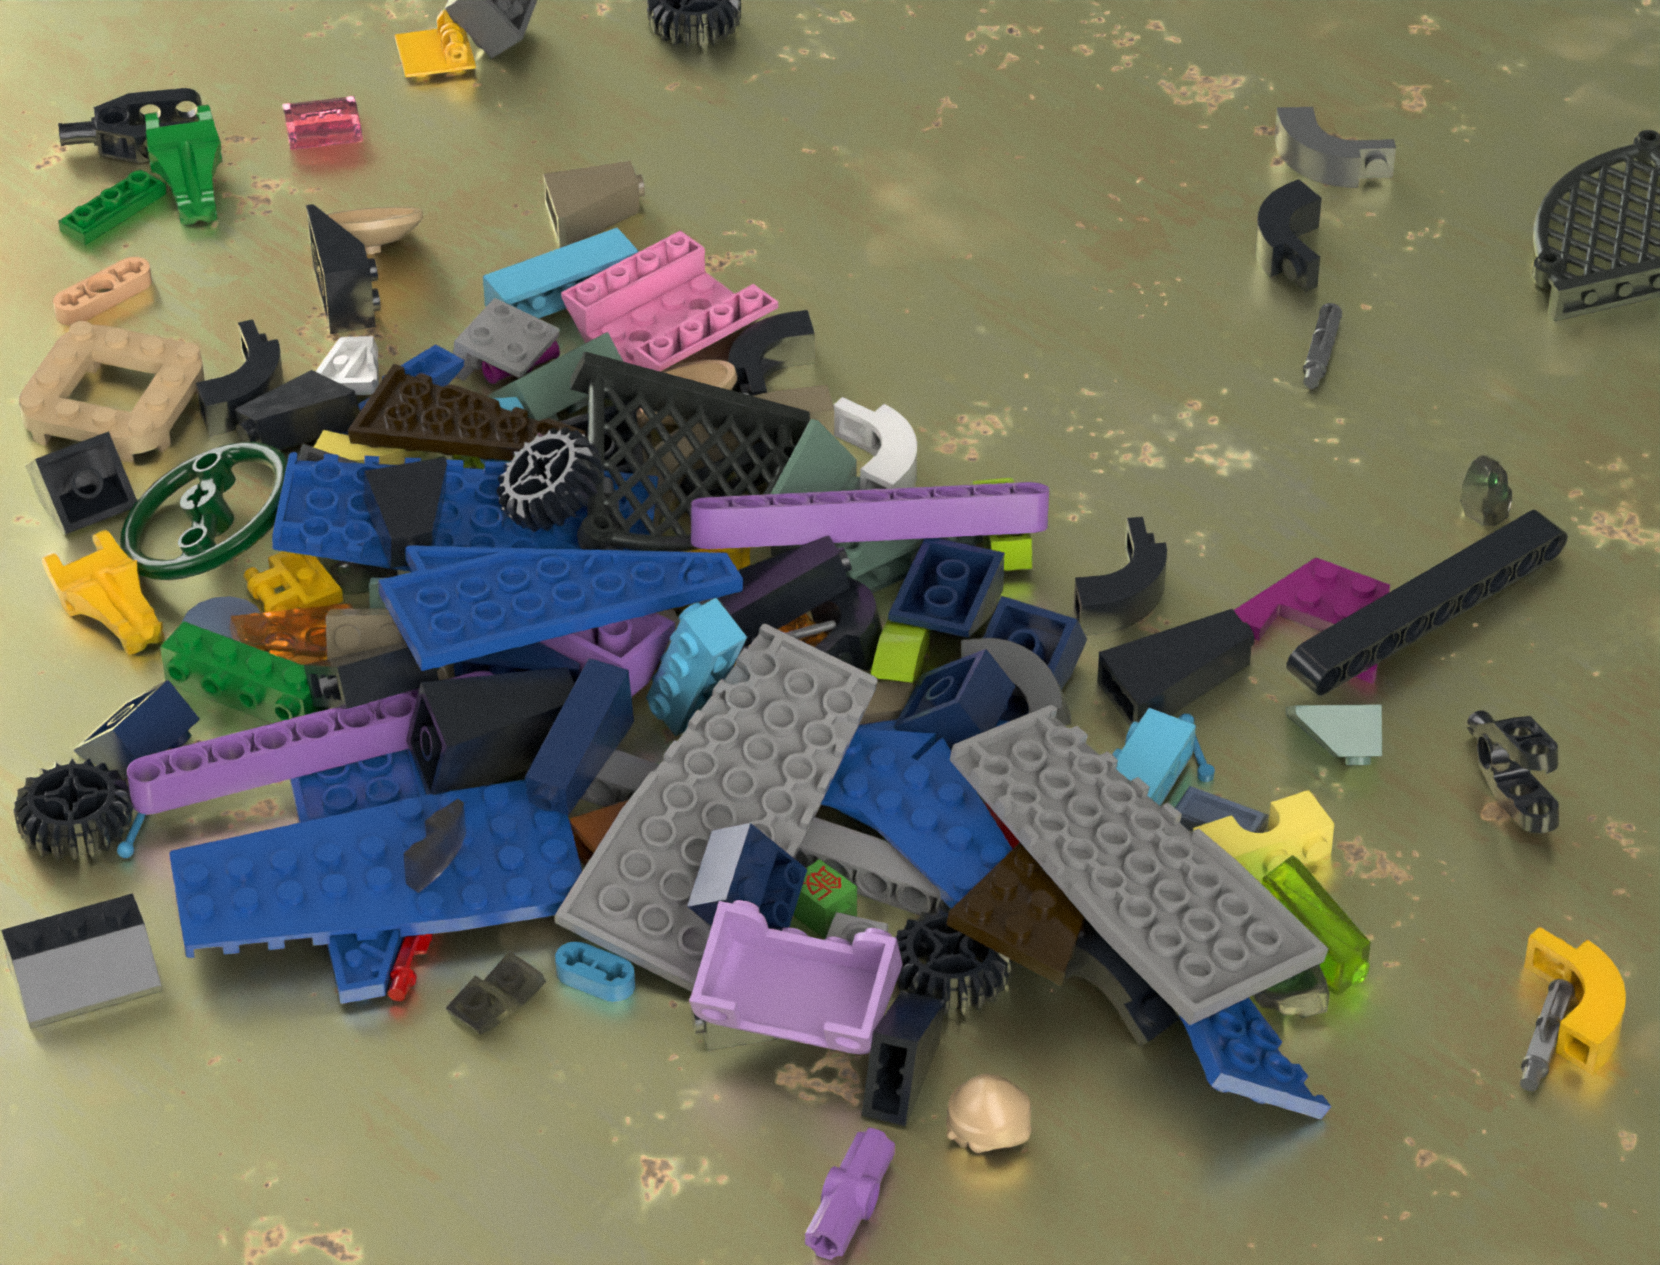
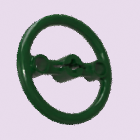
(205, 511)

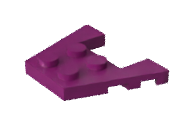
(1315, 597)

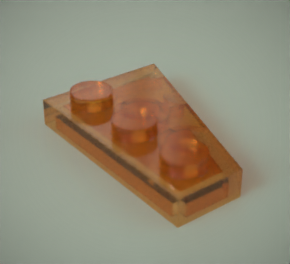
(286, 631)

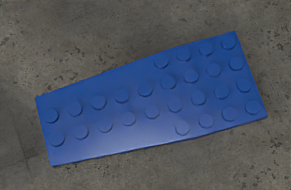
(327, 517)
(350, 874)

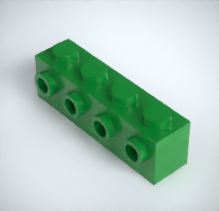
(236, 674)

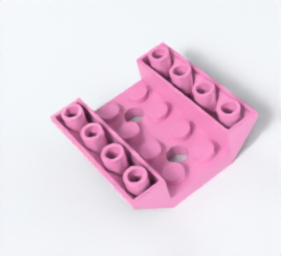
(662, 304)

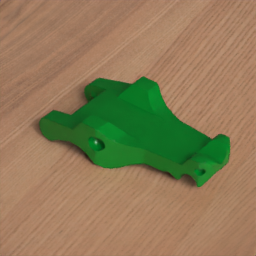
(187, 161)

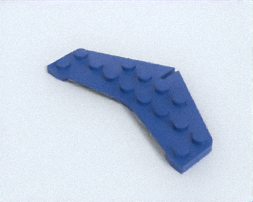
(920, 806)

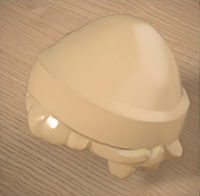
(988, 1114)

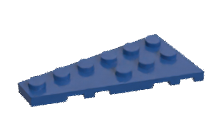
(1244, 1059)

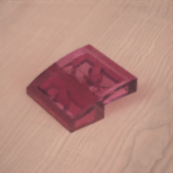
(322, 122)

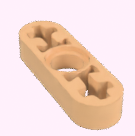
(82, 302)

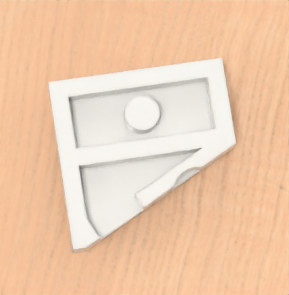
(353, 364)

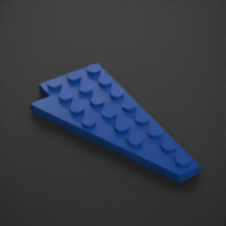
(499, 599)
(359, 966)

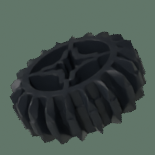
(693, 20)
(550, 479)
(73, 809)
(951, 964)

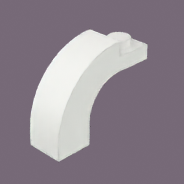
(884, 436)

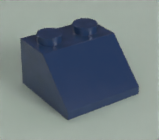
(958, 699)
(140, 728)

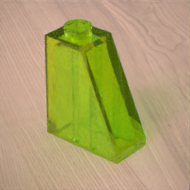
(1314, 907)

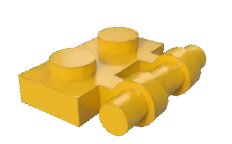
(303, 578)

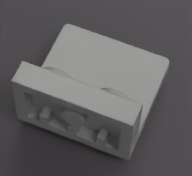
(503, 339)

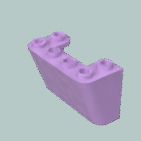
(794, 983)

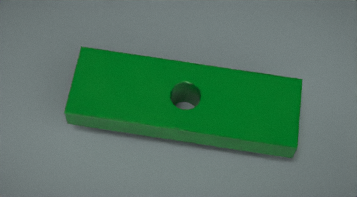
(112, 207)

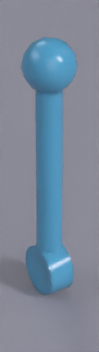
(1205, 771)
(126, 848)

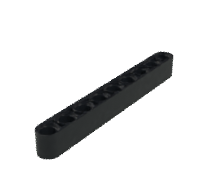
(1426, 602)

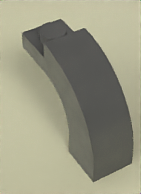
(1326, 157)
(1027, 671)

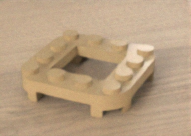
(83, 349)

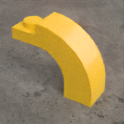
(1594, 1027)

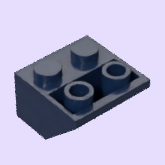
(749, 868)

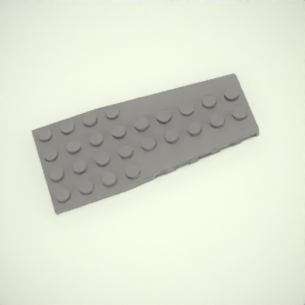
(749, 756)
(1143, 881)

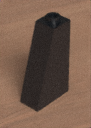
(787, 586)
(1174, 665)

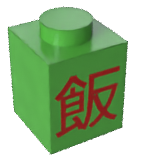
(822, 896)

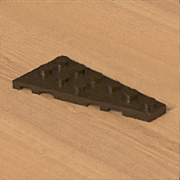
(444, 420)
(1021, 916)

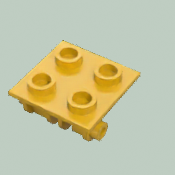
(435, 49)

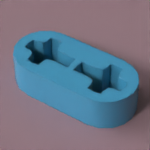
(594, 971)

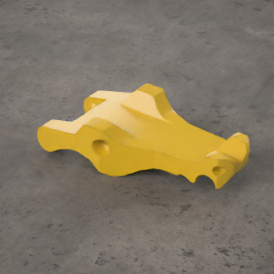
(108, 590)

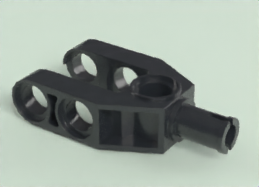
(121, 127)
(1506, 755)

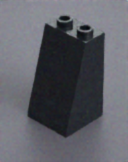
(483, 726)

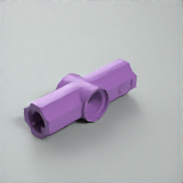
(850, 1193)

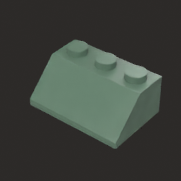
(548, 387)
(817, 466)

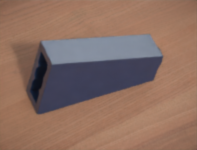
(582, 737)

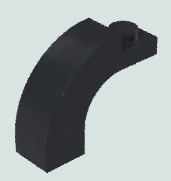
(1280, 220)
(771, 346)
(254, 378)
(1129, 594)
(856, 628)
(1134, 999)

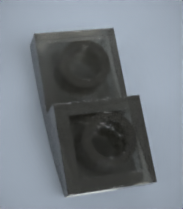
(433, 854)
(492, 1000)

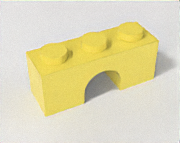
(1295, 828)

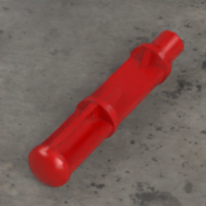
(401, 974)

